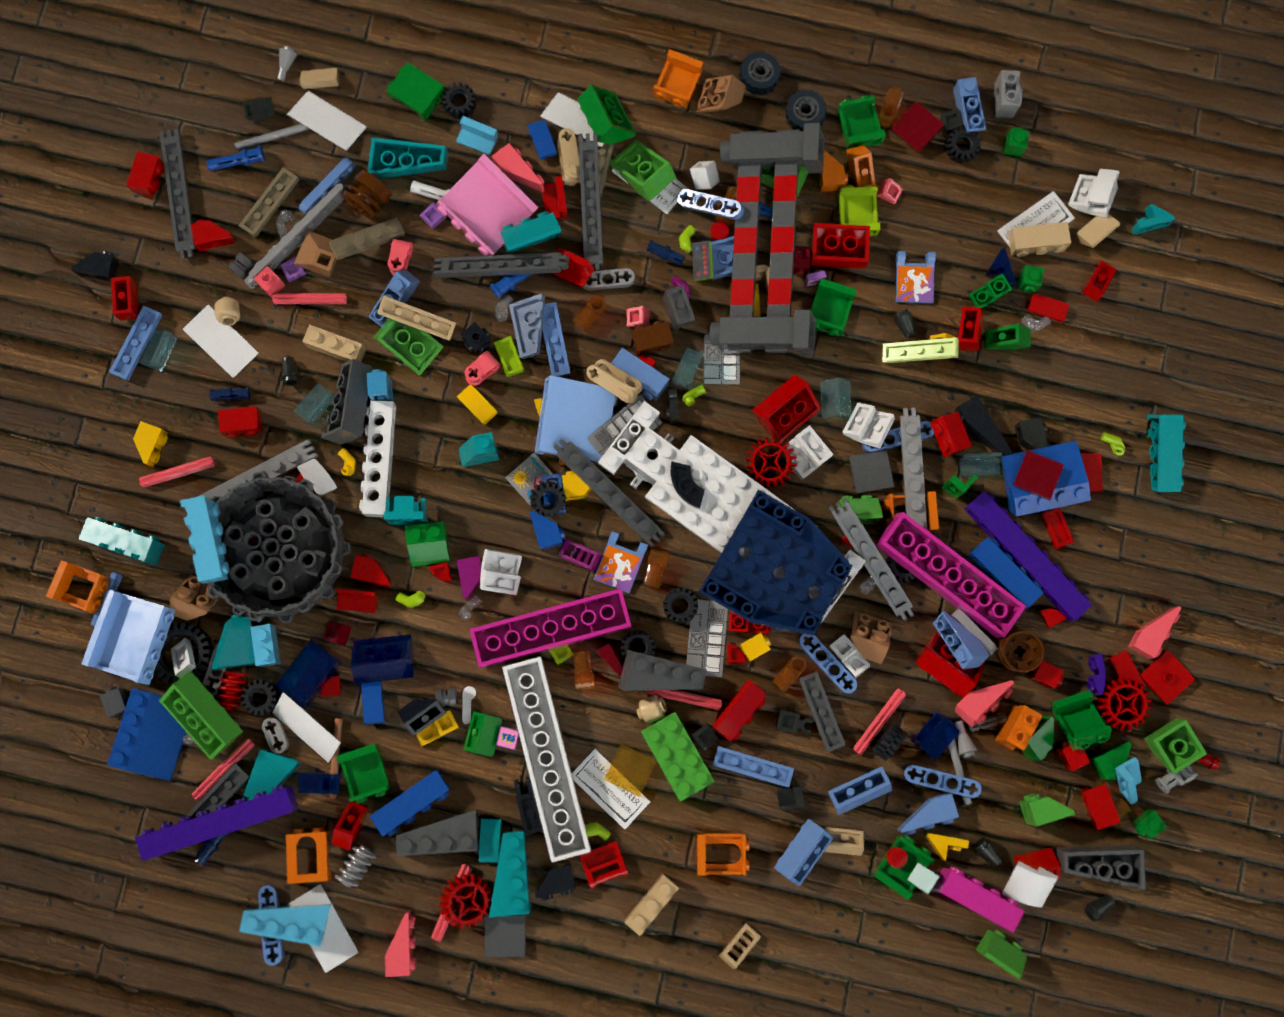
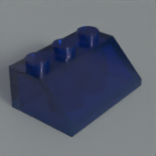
(382, 659)
(308, 674)

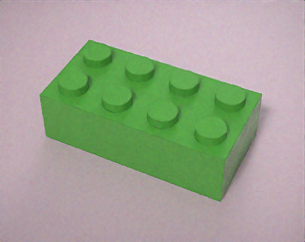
(200, 715)
(677, 756)

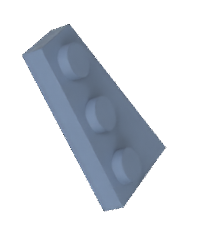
(528, 323)

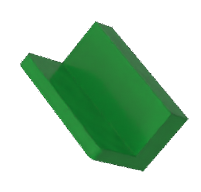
(956, 487)
(483, 734)

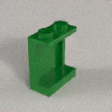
(416, 90)
(860, 122)
(832, 306)
(1080, 720)
(364, 773)
(897, 877)

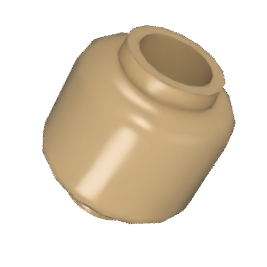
(227, 311)
(651, 709)

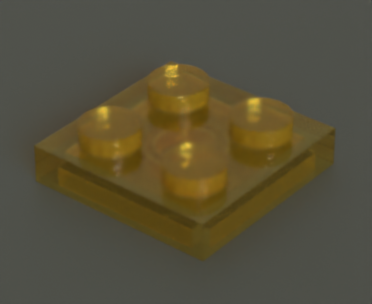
(630, 770)

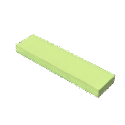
(920, 350)

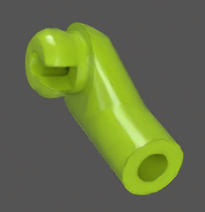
(684, 239)
(689, 397)
(1115, 442)
(413, 600)
(596, 829)

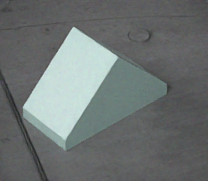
(923, 878)

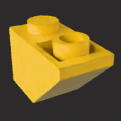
(149, 442)
(574, 486)

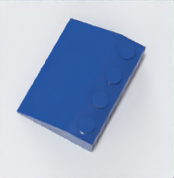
(1070, 488)
(147, 737)

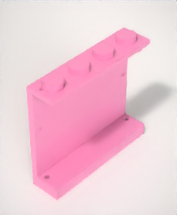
(484, 204)

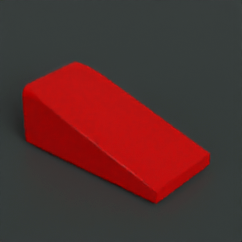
(1099, 281)

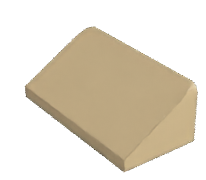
(319, 78)
(1097, 230)
(845, 841)

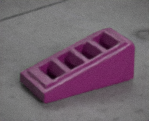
(595, 560)

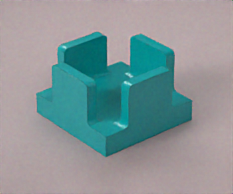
(405, 511)

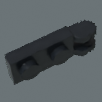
(528, 808)

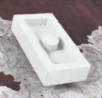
(183, 658)

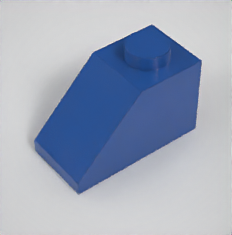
(546, 531)

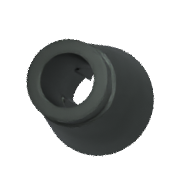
(905, 323)
(290, 373)
(987, 851)
(1099, 908)

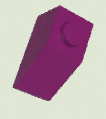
(469, 575)

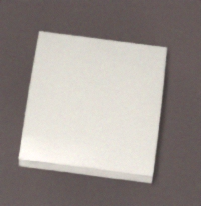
(1081, 196)
(868, 425)
(810, 452)
(500, 572)
(1029, 885)

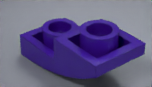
(1096, 682)

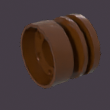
(364, 197)
(1031, 651)

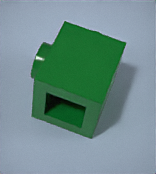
(1016, 142)
(1030, 279)
(1149, 824)

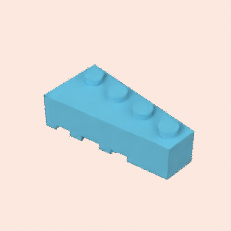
(206, 539)
(290, 923)

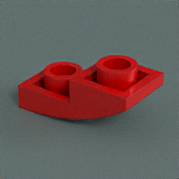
(739, 624)

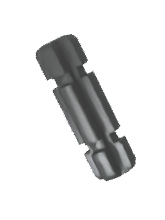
(990, 721)

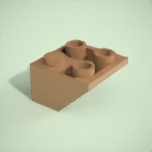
(720, 94)
(316, 254)
(191, 599)
(871, 636)

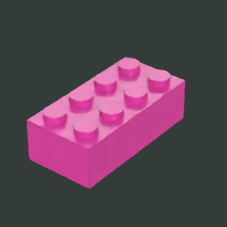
(983, 901)

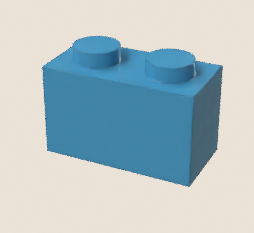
(379, 386)

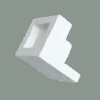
(704, 175)

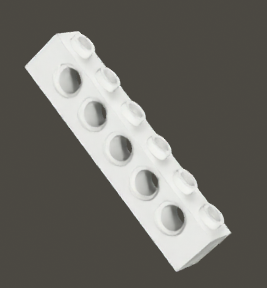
(378, 410)

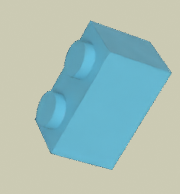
(265, 645)

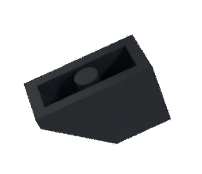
(97, 266)
(420, 714)

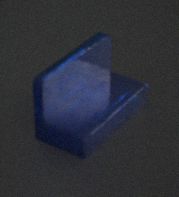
(936, 735)

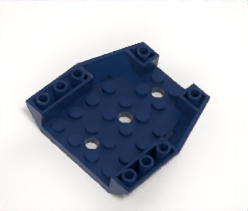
(784, 540)

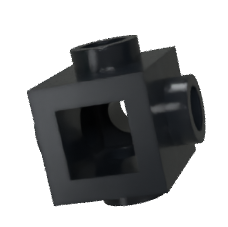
(476, 339)

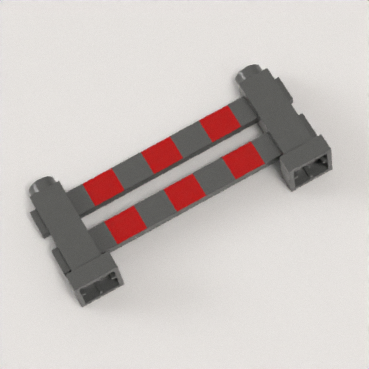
(751, 153)

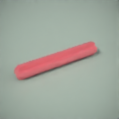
(309, 298)
(177, 471)
(689, 698)
(879, 721)
(223, 768)
(442, 925)

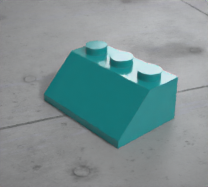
(530, 232)

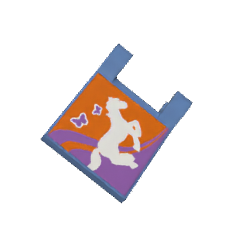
(915, 280)
(619, 564)

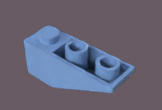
(969, 104)
(400, 289)
(961, 642)
(932, 811)

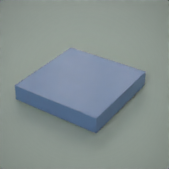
(722, 257)

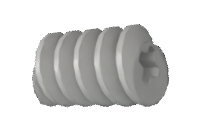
(356, 866)

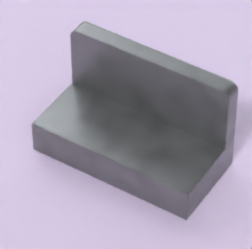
(678, 307)

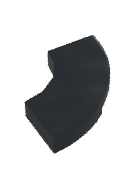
(685, 486)

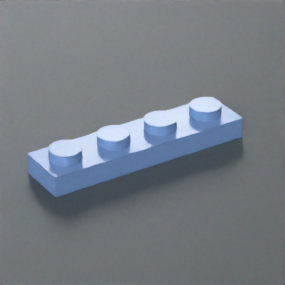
(554, 341)
(135, 343)
(753, 766)

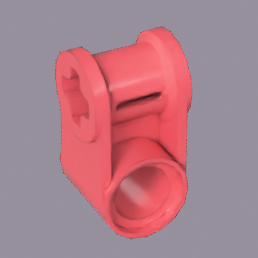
(399, 255)
(483, 366)

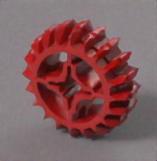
(777, 455)
(1137, 714)
(462, 908)

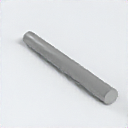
(270, 136)
(958, 769)

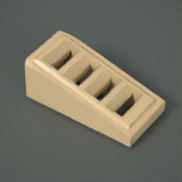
(729, 948)

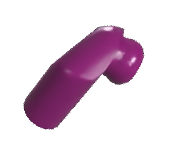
(676, 281)

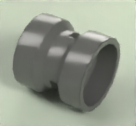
(237, 268)
(447, 697)

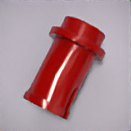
(1210, 761)

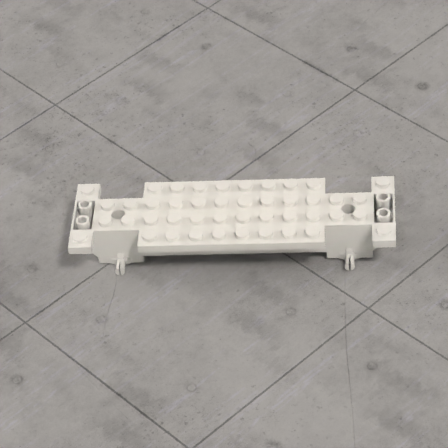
(726, 487)

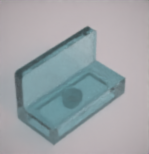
(158, 350)
(688, 368)
(836, 398)
(314, 404)
(981, 464)

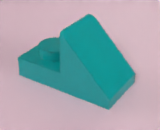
(1154, 219)

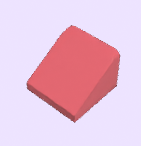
(889, 190)
(638, 316)

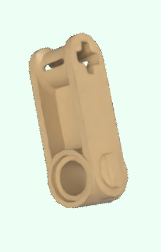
(568, 157)
(615, 380)

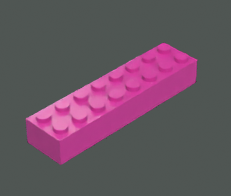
(950, 575)
(550, 628)

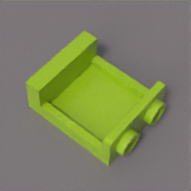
(859, 207)

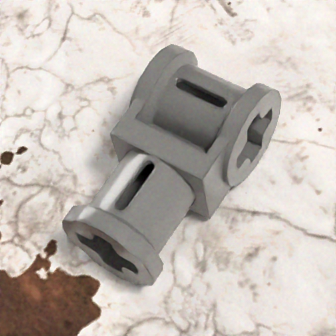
(1180, 778)

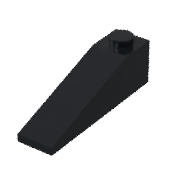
(980, 424)

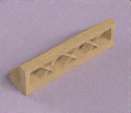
(416, 318)

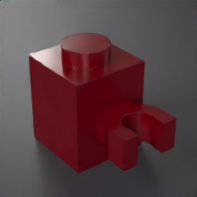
(801, 260)

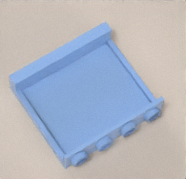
(572, 413)
(128, 637)

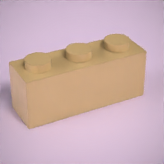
(1039, 239)
(333, 344)
(651, 904)

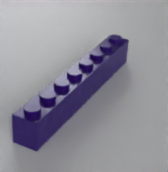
(1026, 554)
(216, 823)

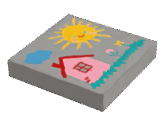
(527, 476)

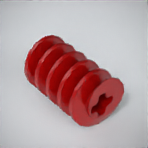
(230, 690)

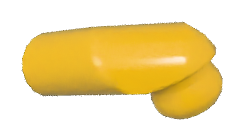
(349, 462)

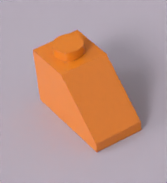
(861, 166)
(833, 175)

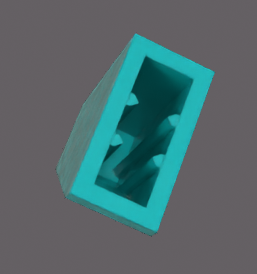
(479, 450)
(235, 644)
(269, 772)

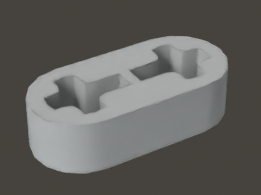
(270, 736)

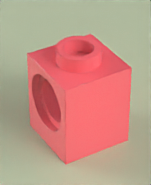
(269, 281)

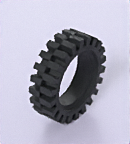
(204, 651)

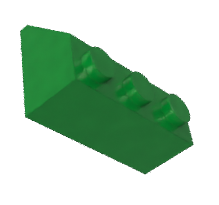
(606, 115)

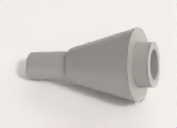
(286, 58)
(965, 743)

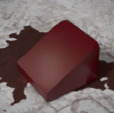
(337, 633)

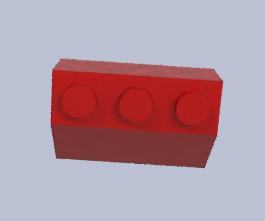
(840, 246)
(787, 408)
(944, 667)
(739, 711)

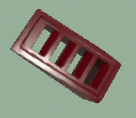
(609, 656)

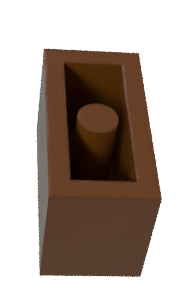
(652, 338)

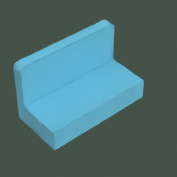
(477, 136)
(1128, 777)

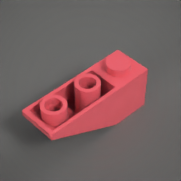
(516, 169)
(1149, 638)
(979, 702)
(399, 957)

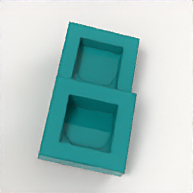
(489, 840)

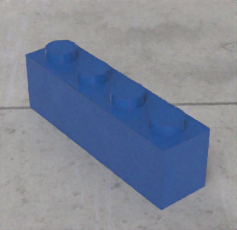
(1004, 572)
(410, 803)

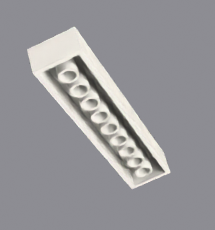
(546, 759)

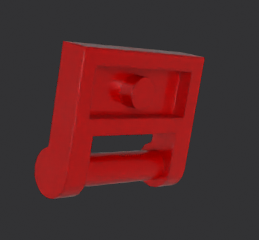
(601, 858)

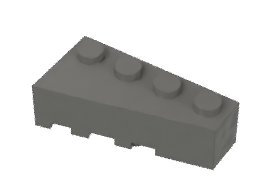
(349, 404)
(656, 673)
(446, 836)
(1107, 863)

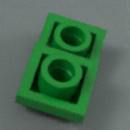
(990, 292)

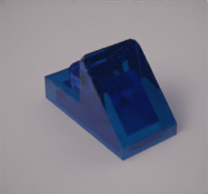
(1002, 265)
(318, 783)

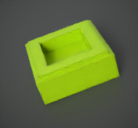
(561, 654)

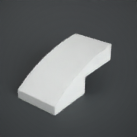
(1104, 186)
(314, 472)
(849, 656)

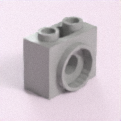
(1007, 94)

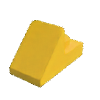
(940, 844)

